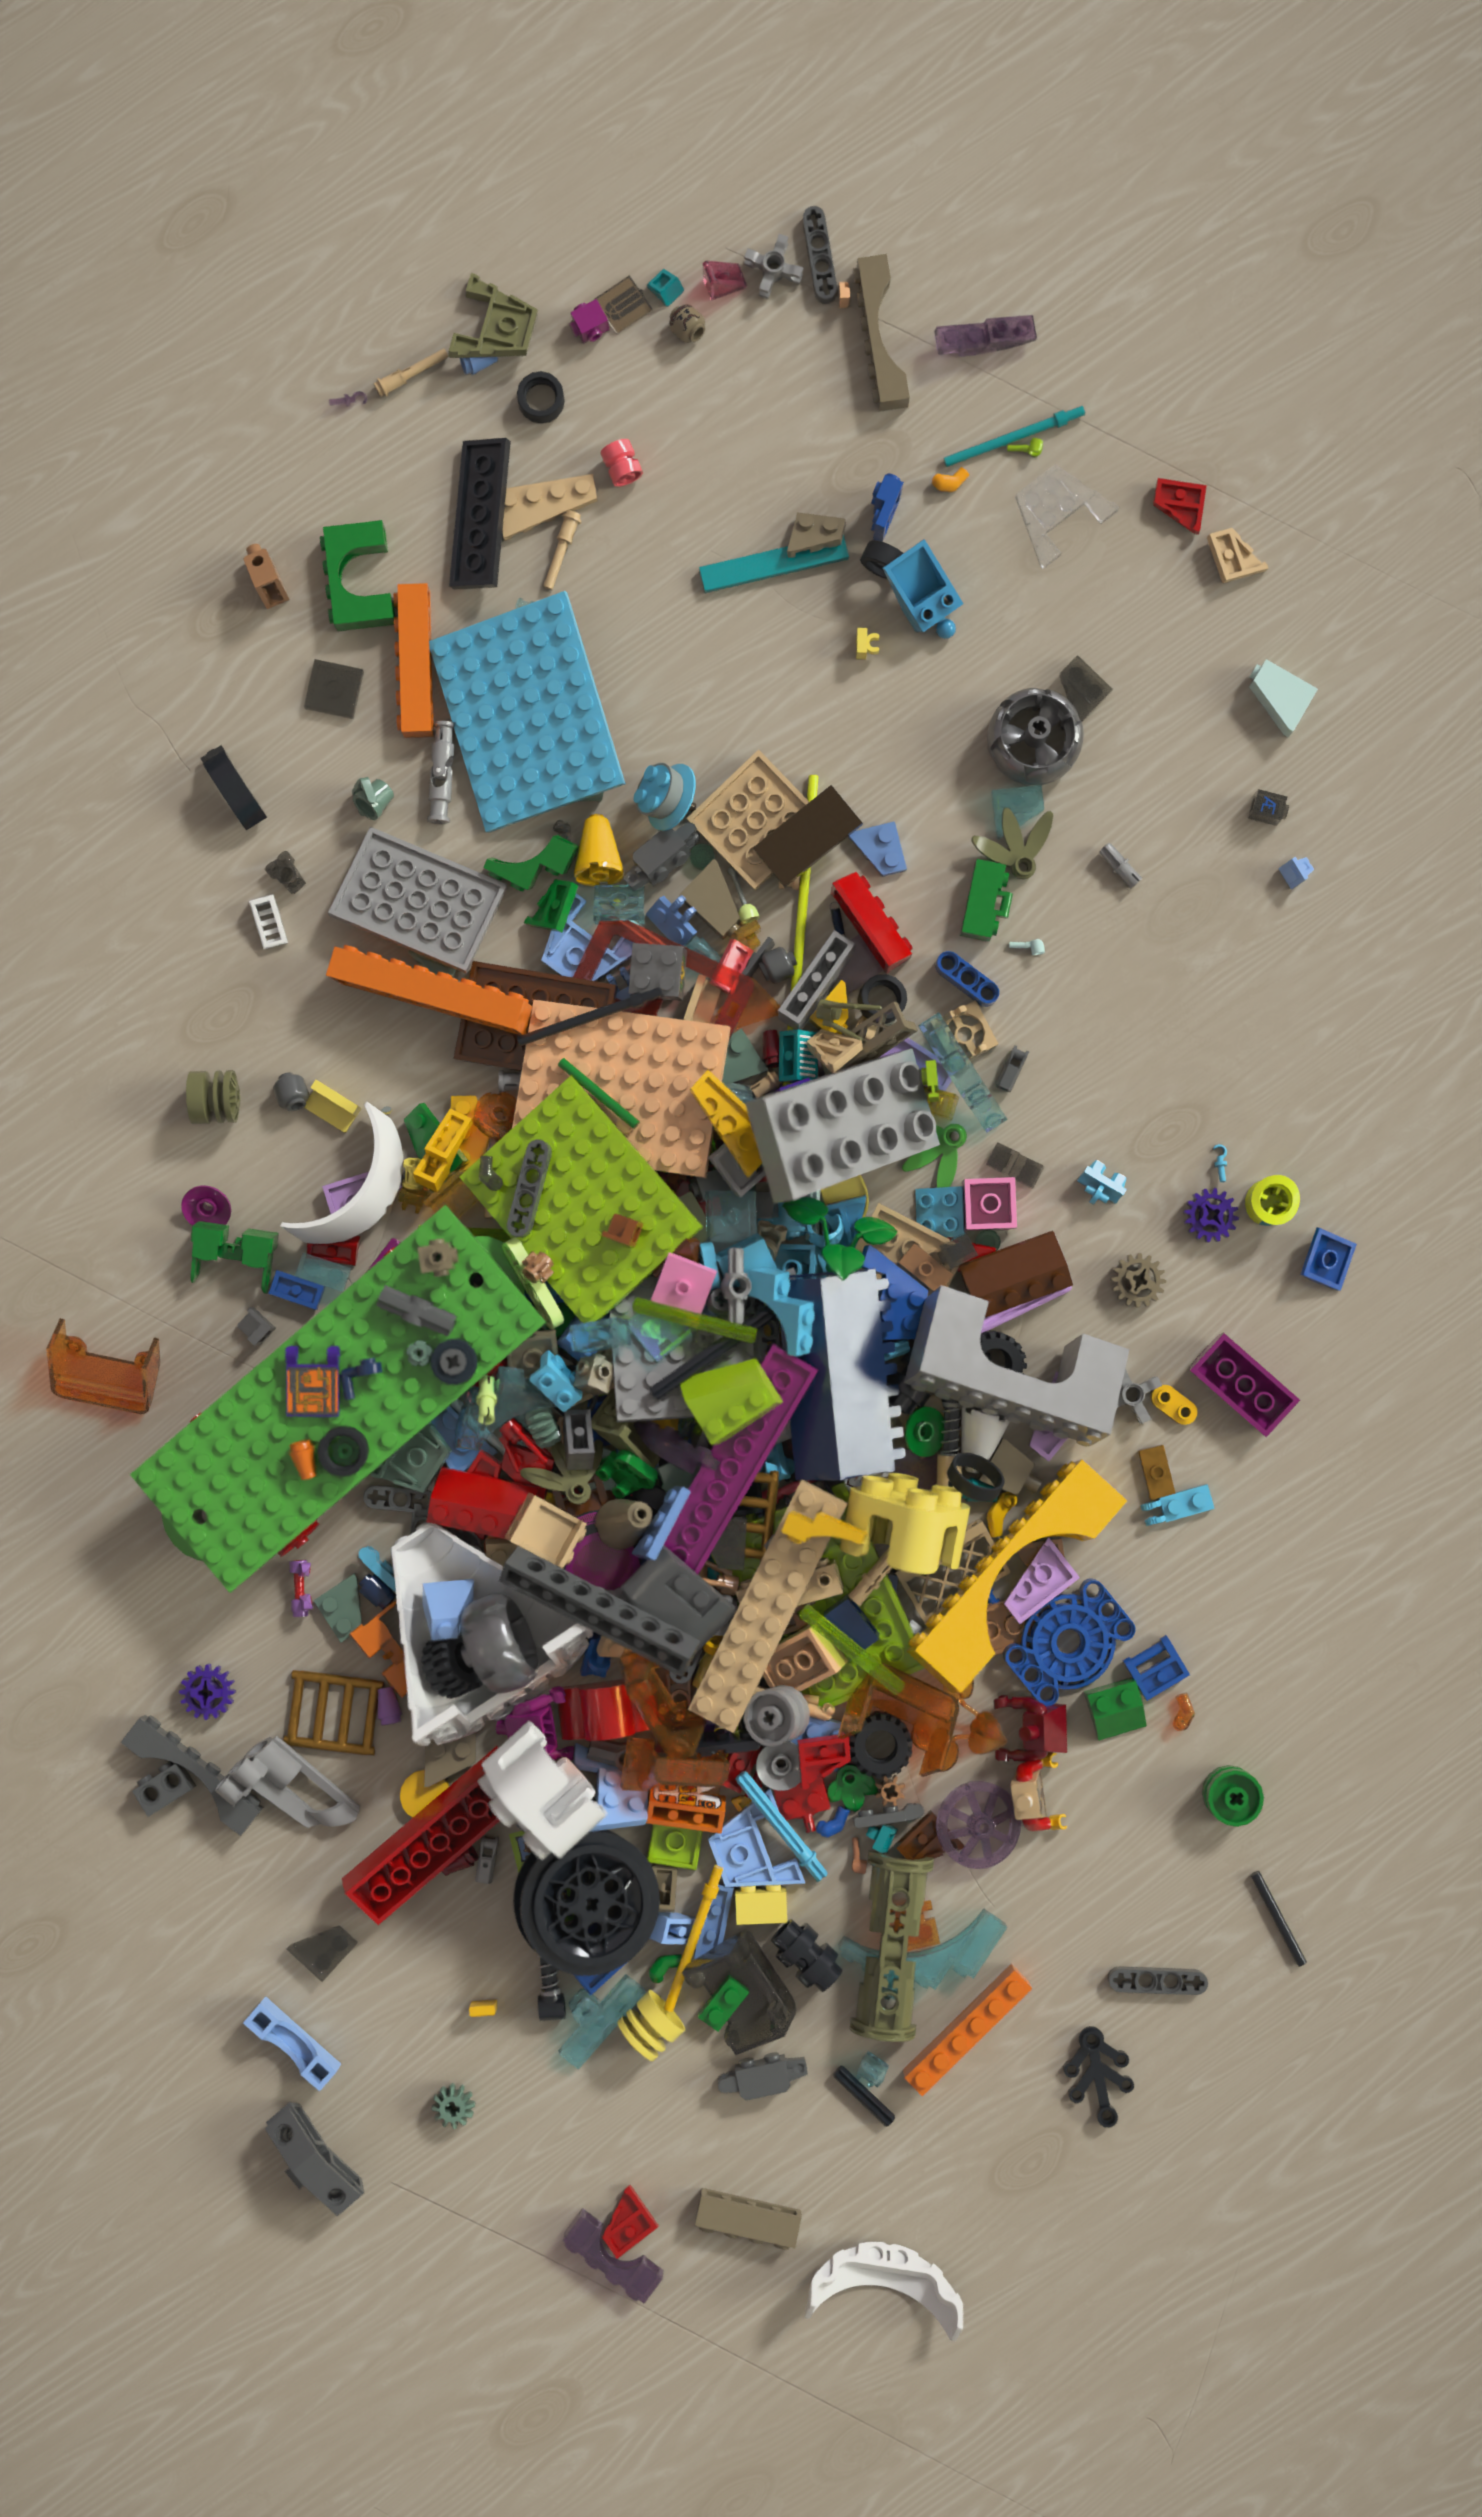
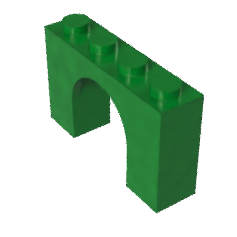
(341, 546)

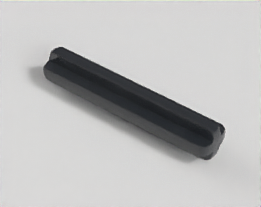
(864, 2096)

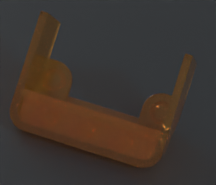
(101, 1378)
(919, 1703)

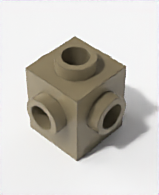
(428, 1256)
(594, 1374)

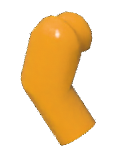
(950, 483)

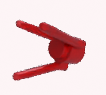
(515, 1432)

